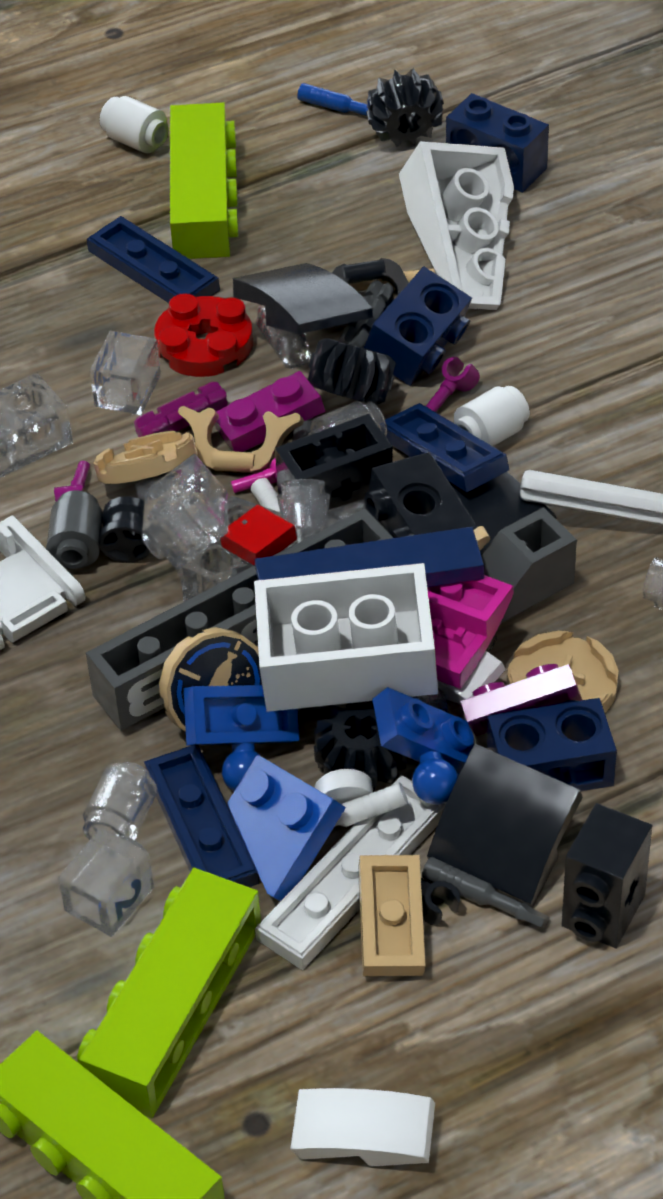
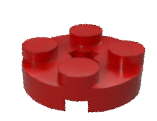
(188, 316)

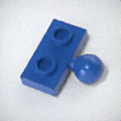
(237, 718)
(428, 736)

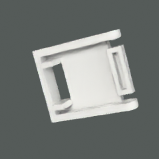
(30, 583)

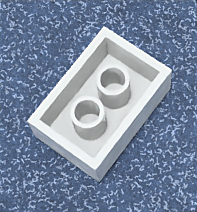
(344, 637)

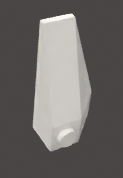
(460, 213)

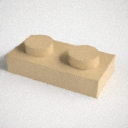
(391, 915)

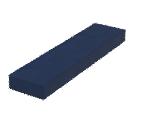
(446, 554)

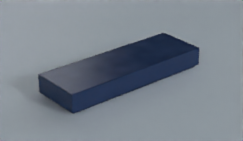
(150, 261)
(459, 454)
(200, 816)

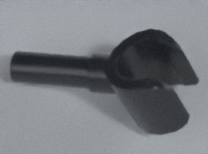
(438, 892)

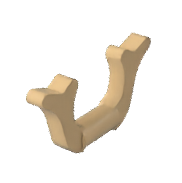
(254, 462)

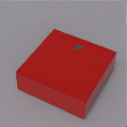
(258, 535)

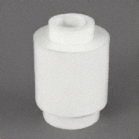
(134, 123)
(494, 414)

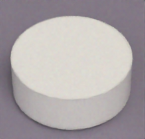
(345, 784)

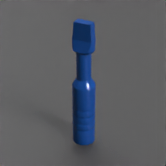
(330, 99)

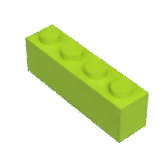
(200, 181)
(171, 989)
(93, 1132)

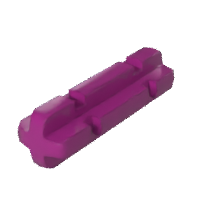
(169, 419)

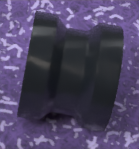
(123, 530)

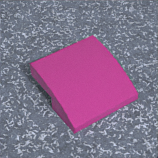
(464, 624)

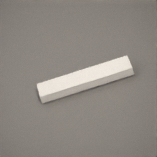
(330, 890)

